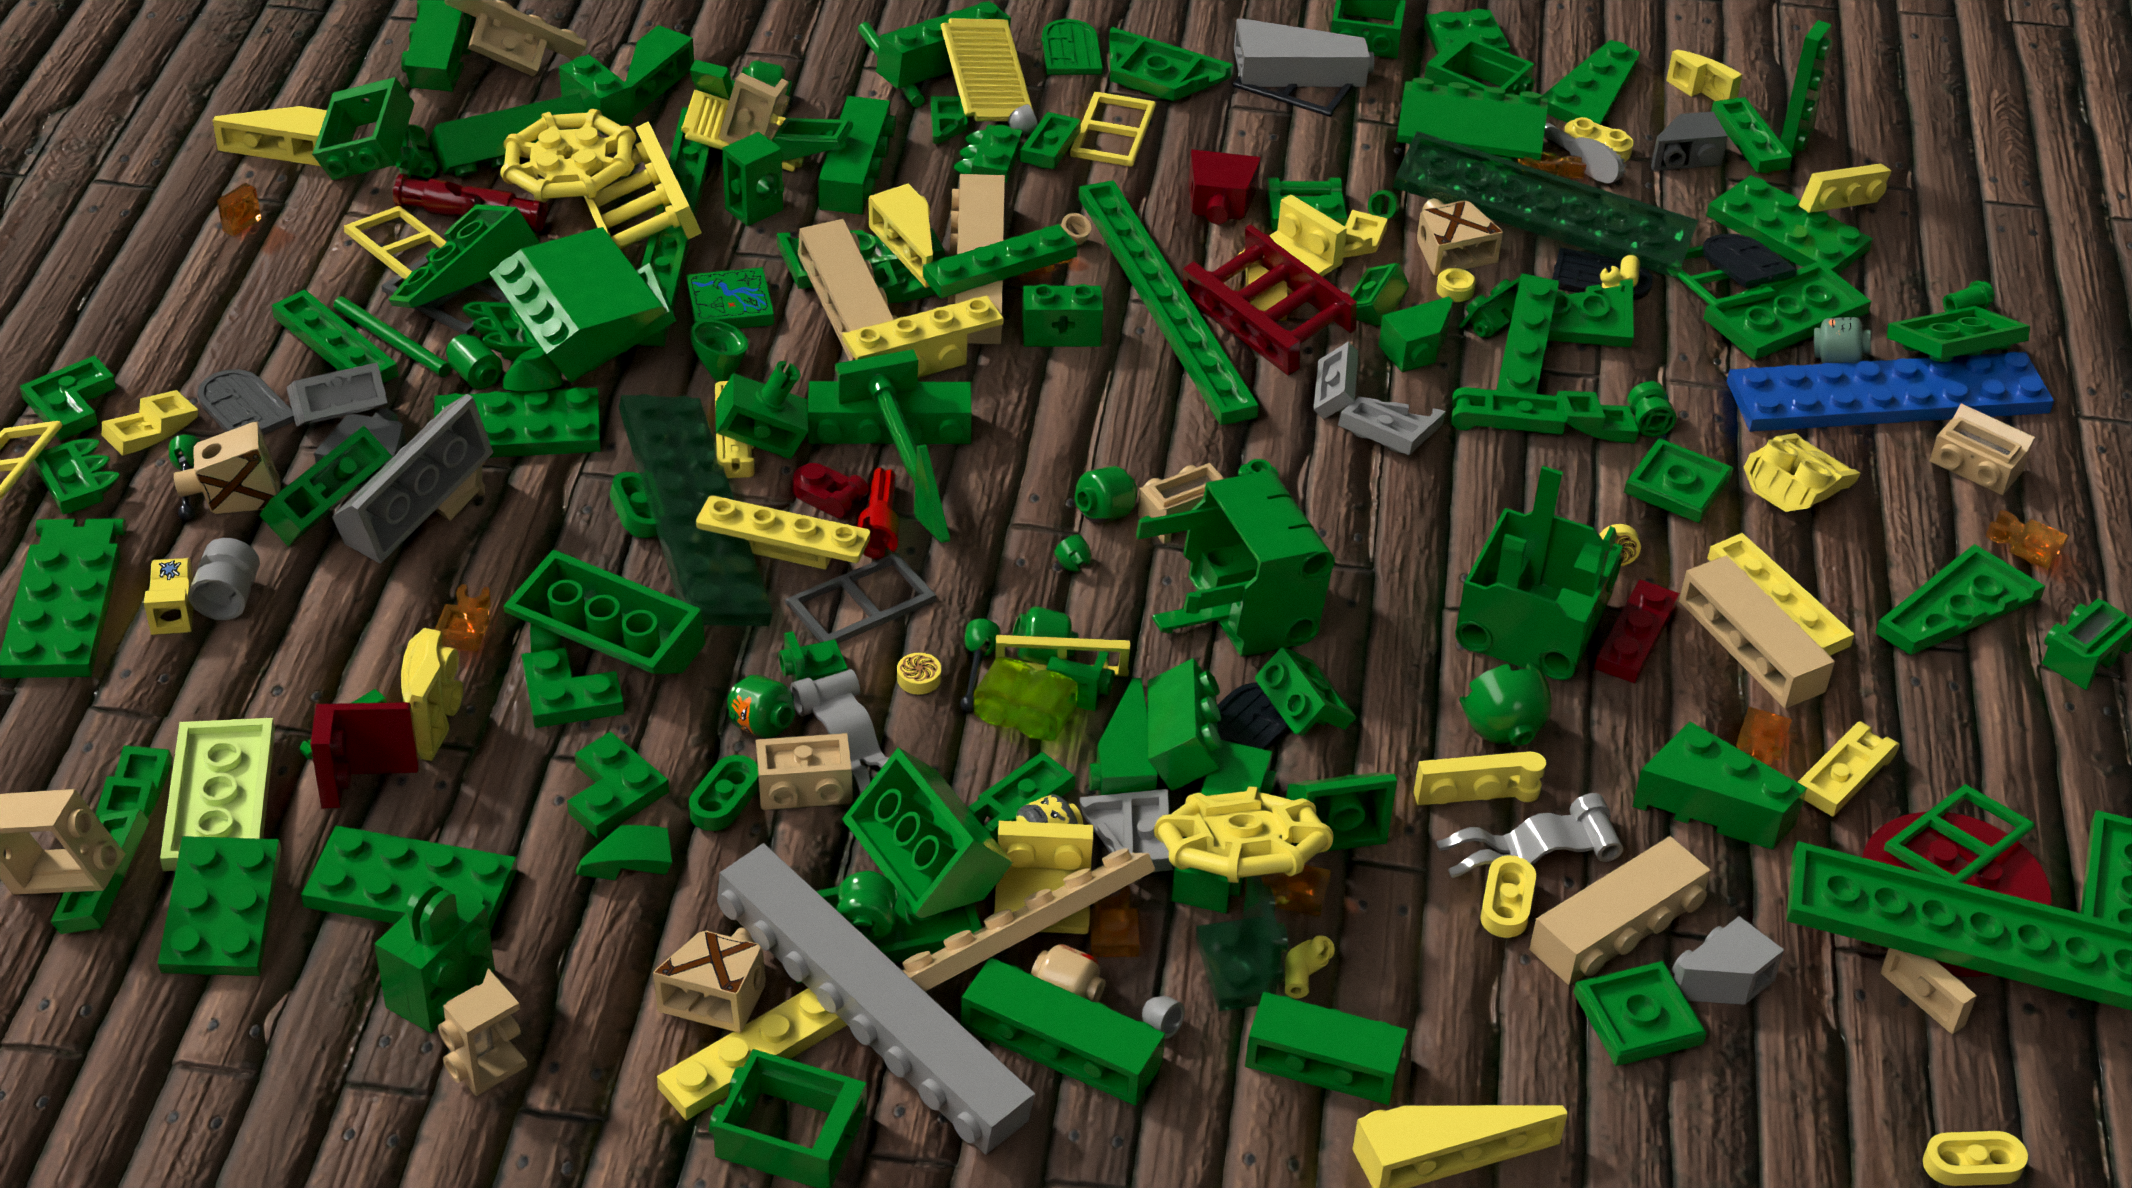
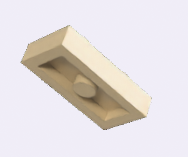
(1930, 988)

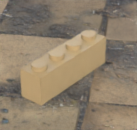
(842, 278)
(1756, 631)
(1619, 910)

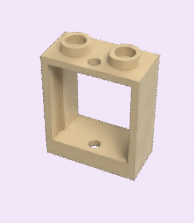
(89, 849)

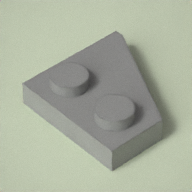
(1390, 423)
(1129, 822)

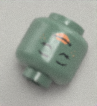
(1841, 340)

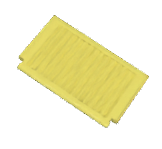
(985, 67)
(705, 121)

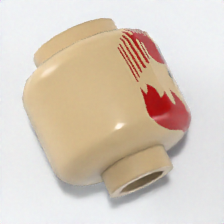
(1071, 971)

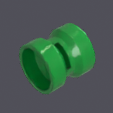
(1651, 409)

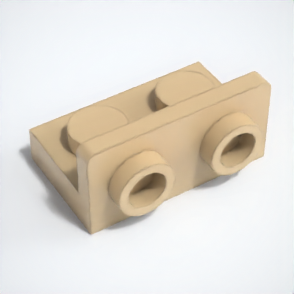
(753, 109)
(804, 771)

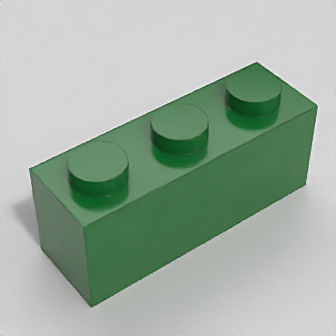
(1183, 724)
(1325, 1048)

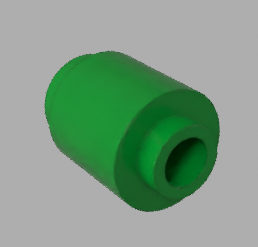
(474, 361)

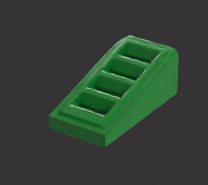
(810, 136)

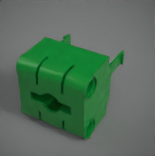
(1252, 564)
(1538, 586)

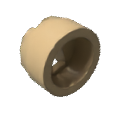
(1078, 227)

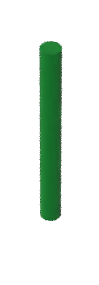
(873, 40)
(392, 336)

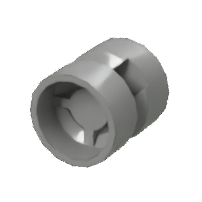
(224, 579)

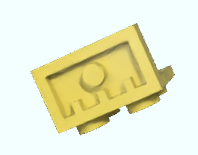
(1310, 236)
(1041, 860)

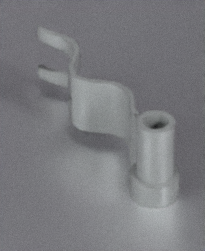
(839, 711)
(1581, 831)

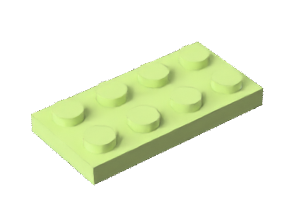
(218, 782)

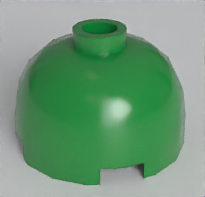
(1508, 704)

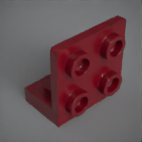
(360, 741)

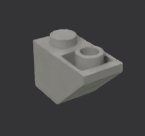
(1729, 965)

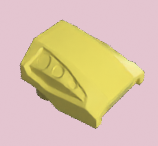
(1796, 473)
(430, 688)

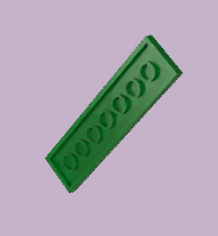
(1961, 924)

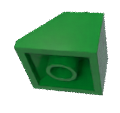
(1352, 806)

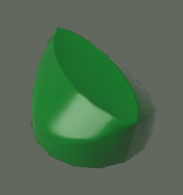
(718, 347)
(532, 372)

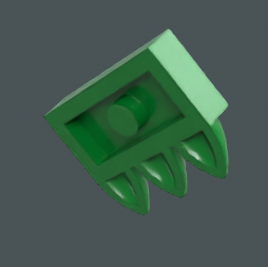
(990, 151)
(501, 328)
(75, 474)

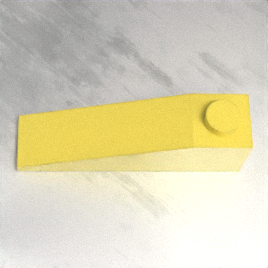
(1435, 1142)

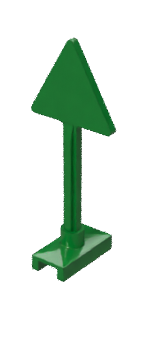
(881, 379)

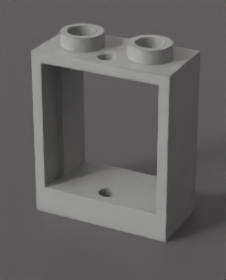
(336, 394)

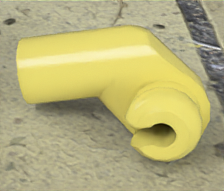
(1628, 270)
(1303, 961)

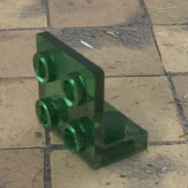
(1244, 954)

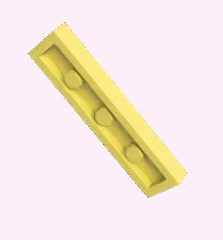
(1786, 592)
(781, 1032)

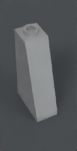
(1301, 56)

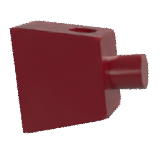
(1222, 184)

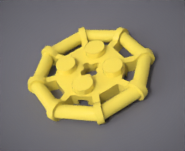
(584, 146)
(1243, 834)

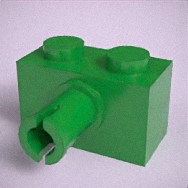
(764, 413)

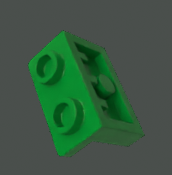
(1302, 692)

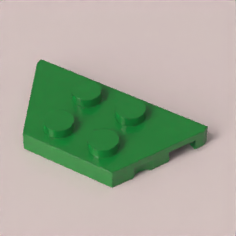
(1161, 67)

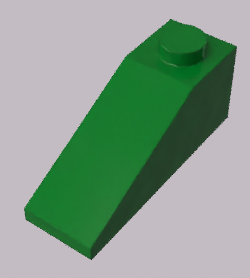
(658, 64)
(324, 486)
(1123, 748)

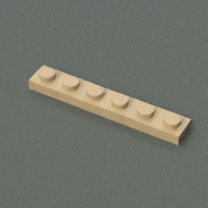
(1041, 911)

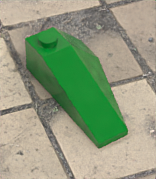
(472, 251)

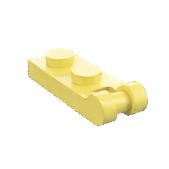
(1847, 768)
(1480, 778)

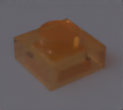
(239, 209)

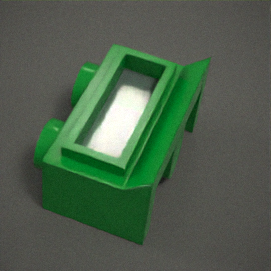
(2089, 638)

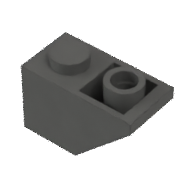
(1690, 142)

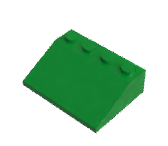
(577, 298)

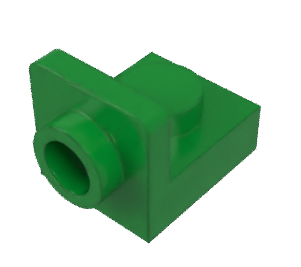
(810, 661)
(1091, 680)

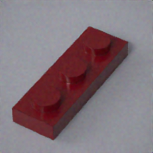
(1636, 631)

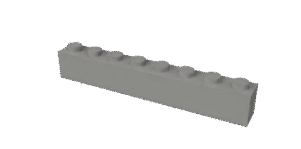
(875, 999)

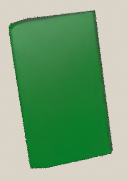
(1379, 292)

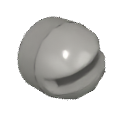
(1023, 119)
(1164, 1014)

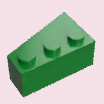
(437, 46)
(1720, 786)

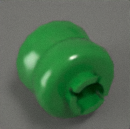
(868, 903)

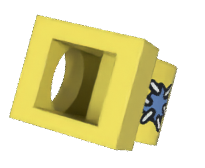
(169, 591)

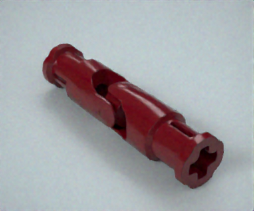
(451, 198)

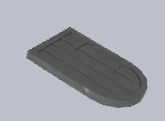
(243, 398)

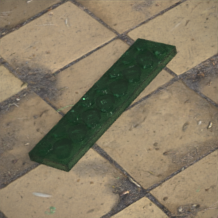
(1547, 203)
(678, 475)

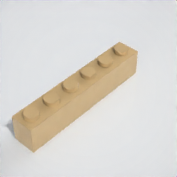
(975, 223)

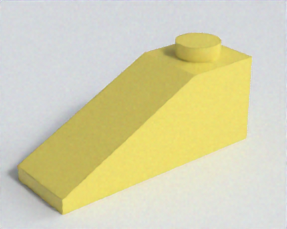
(271, 134)
(903, 225)

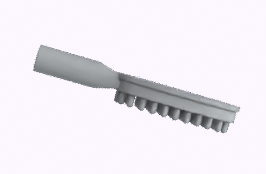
(1601, 161)

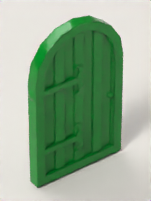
(1071, 48)

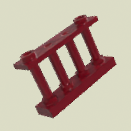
(1259, 327)

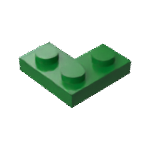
(64, 395)
(561, 699)
(621, 786)

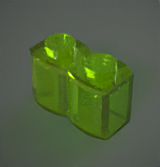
(1025, 698)

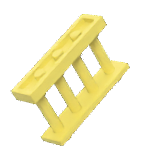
(666, 193)

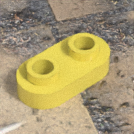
(1610, 137)
(1508, 896)
(1968, 1158)

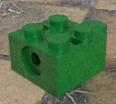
(435, 944)

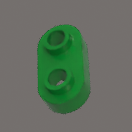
(632, 505)
(724, 792)

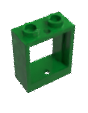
(1382, 38)
(1482, 61)
(347, 110)
(801, 1084)

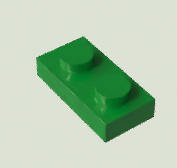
(1050, 140)

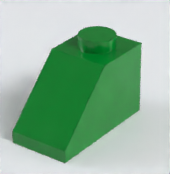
(1415, 333)

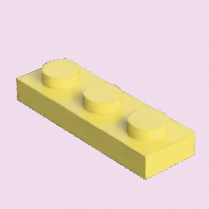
(1845, 188)

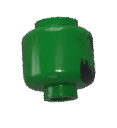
(1105, 494)

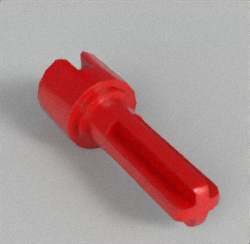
(880, 516)

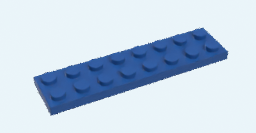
(1887, 391)

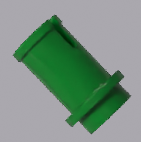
(1977, 294)

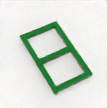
(1694, 282)
(1933, 819)

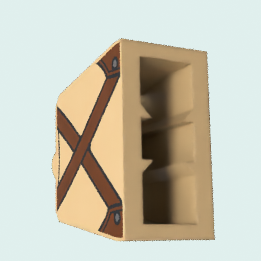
(1457, 236)
(232, 471)
(712, 980)

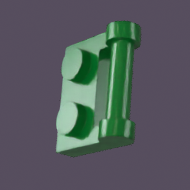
(1321, 195)

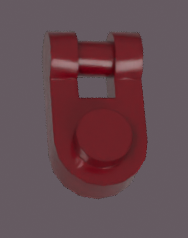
(828, 489)

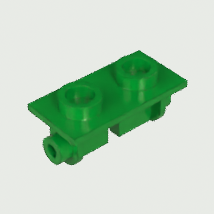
(415, 154)
(1487, 313)

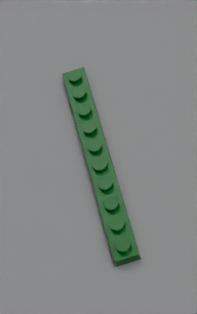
(669, 247)
(1168, 304)

